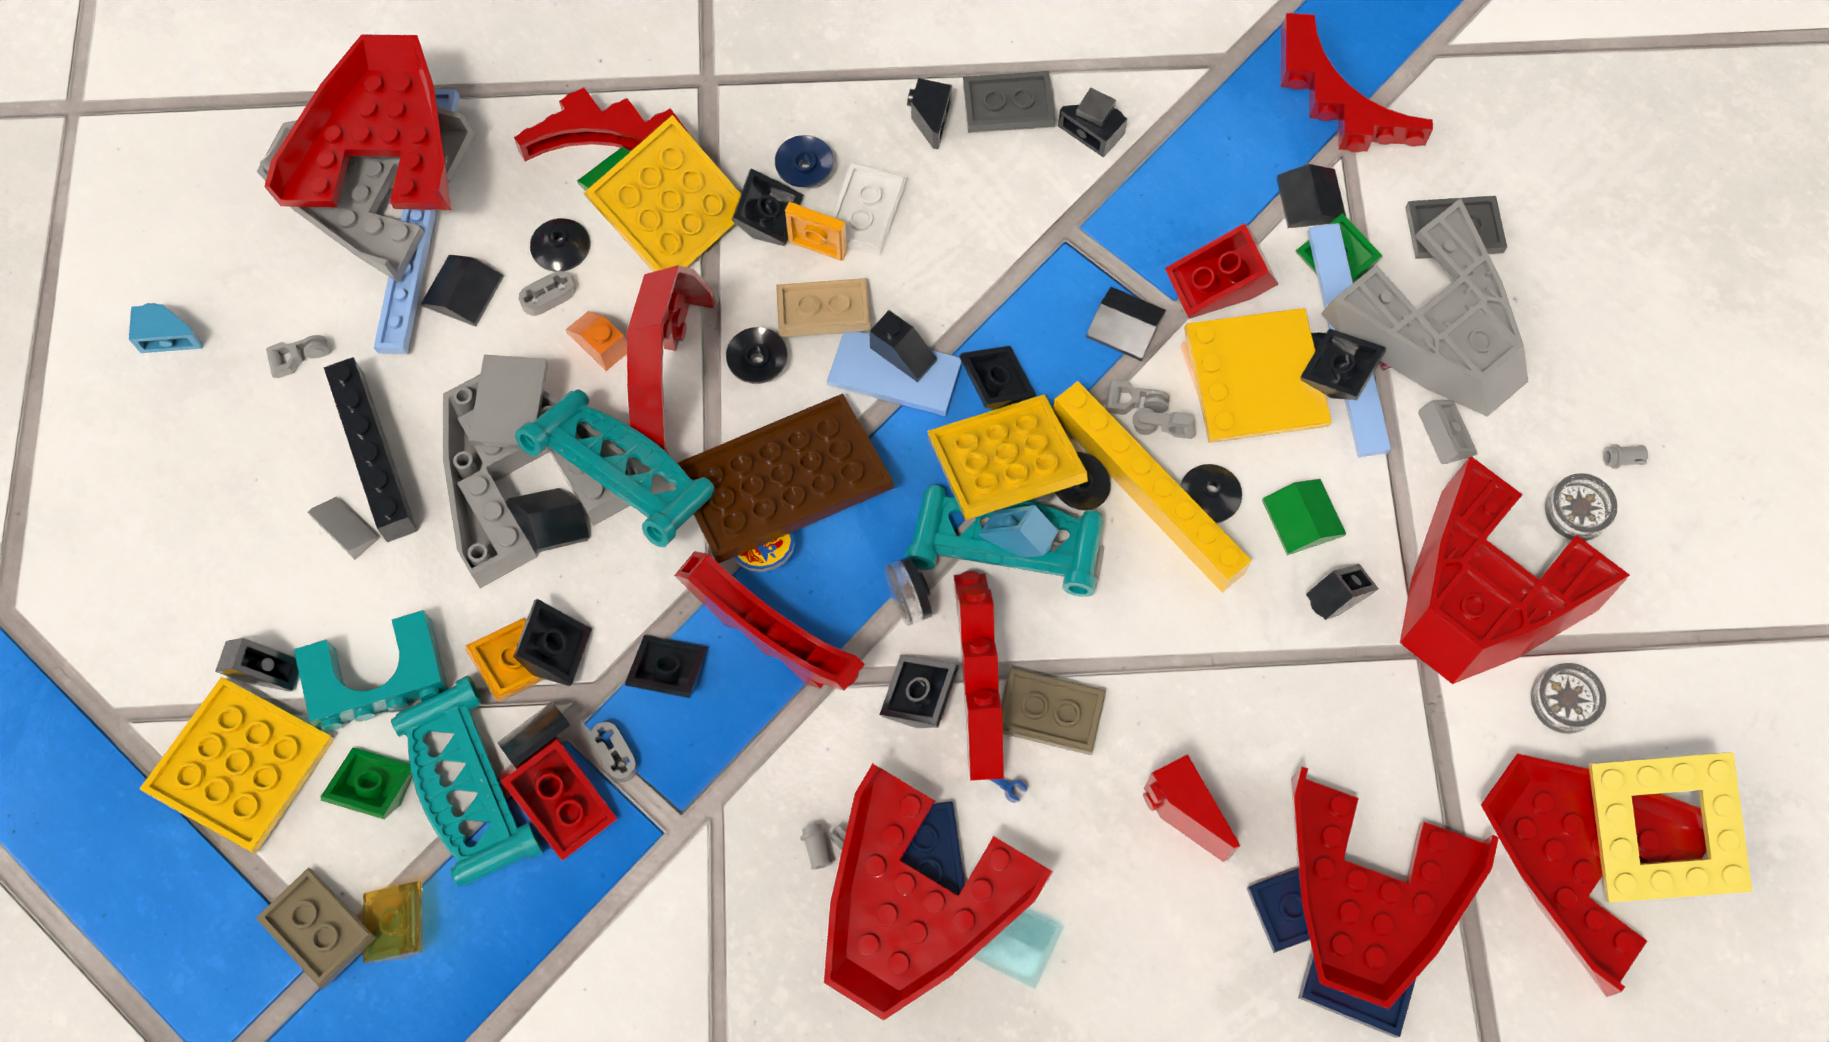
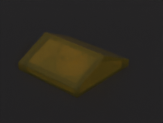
(395, 921)

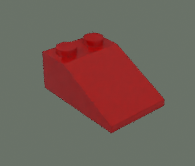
(1221, 273)
(558, 798)
(1189, 807)

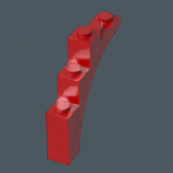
(1332, 98)
(585, 124)
(771, 632)
(980, 676)

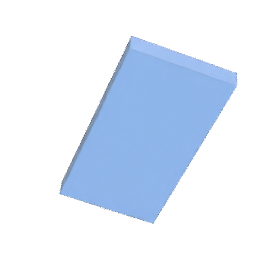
(867, 373)

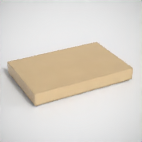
(823, 307)

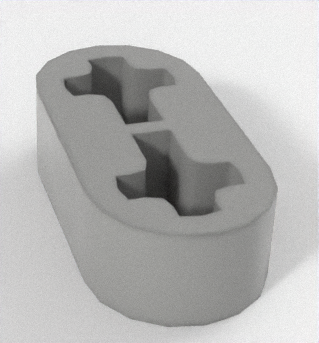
(546, 293)
(606, 756)

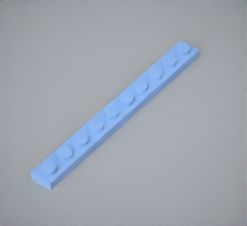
(402, 298)

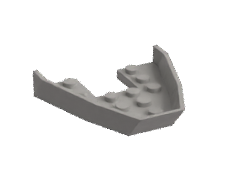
(354, 223)
(1459, 341)

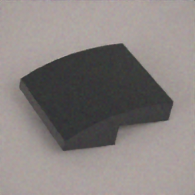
(533, 734)

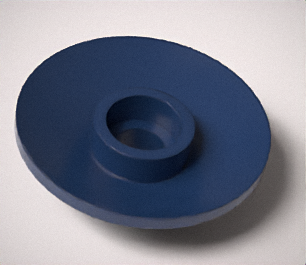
(804, 151)

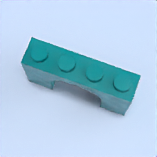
(416, 677)

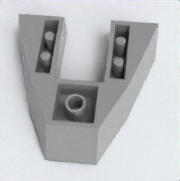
(482, 523)

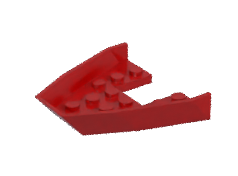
(368, 105)
(657, 323)
(1475, 603)
(1551, 836)
(1364, 926)
(896, 928)

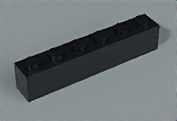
(370, 450)

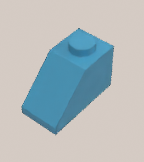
(159, 330)
(1020, 531)

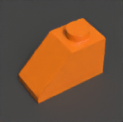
(599, 339)

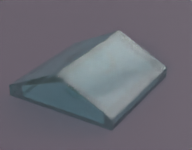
(1022, 947)

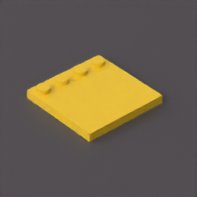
(666, 198)
(1251, 375)
(1006, 456)
(237, 765)

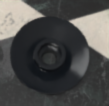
(563, 254)
(756, 343)
(1091, 493)
(1218, 505)

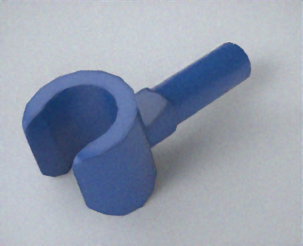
(1006, 786)

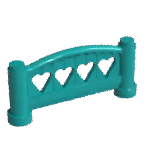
(663, 510)
(1072, 559)
(503, 840)

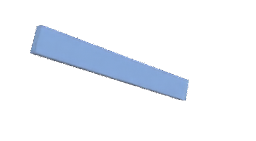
(1333, 278)

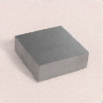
(1095, 107)

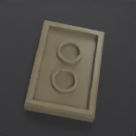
(1051, 711)
(315, 928)

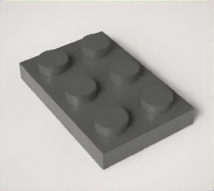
(1008, 101)
(1482, 211)

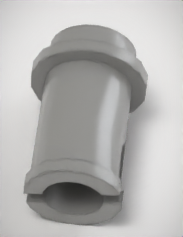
(1616, 456)
(816, 846)

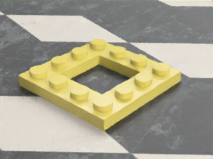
(1727, 859)

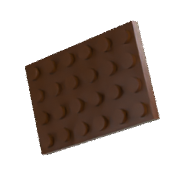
(785, 477)

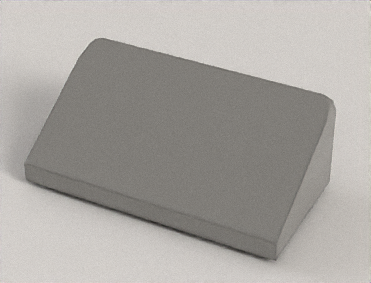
(1447, 431)
(343, 526)

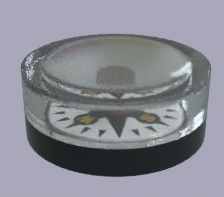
(1581, 506)
(908, 590)
(1568, 698)

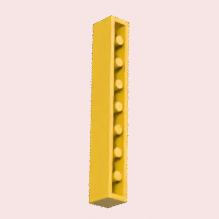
(1151, 487)

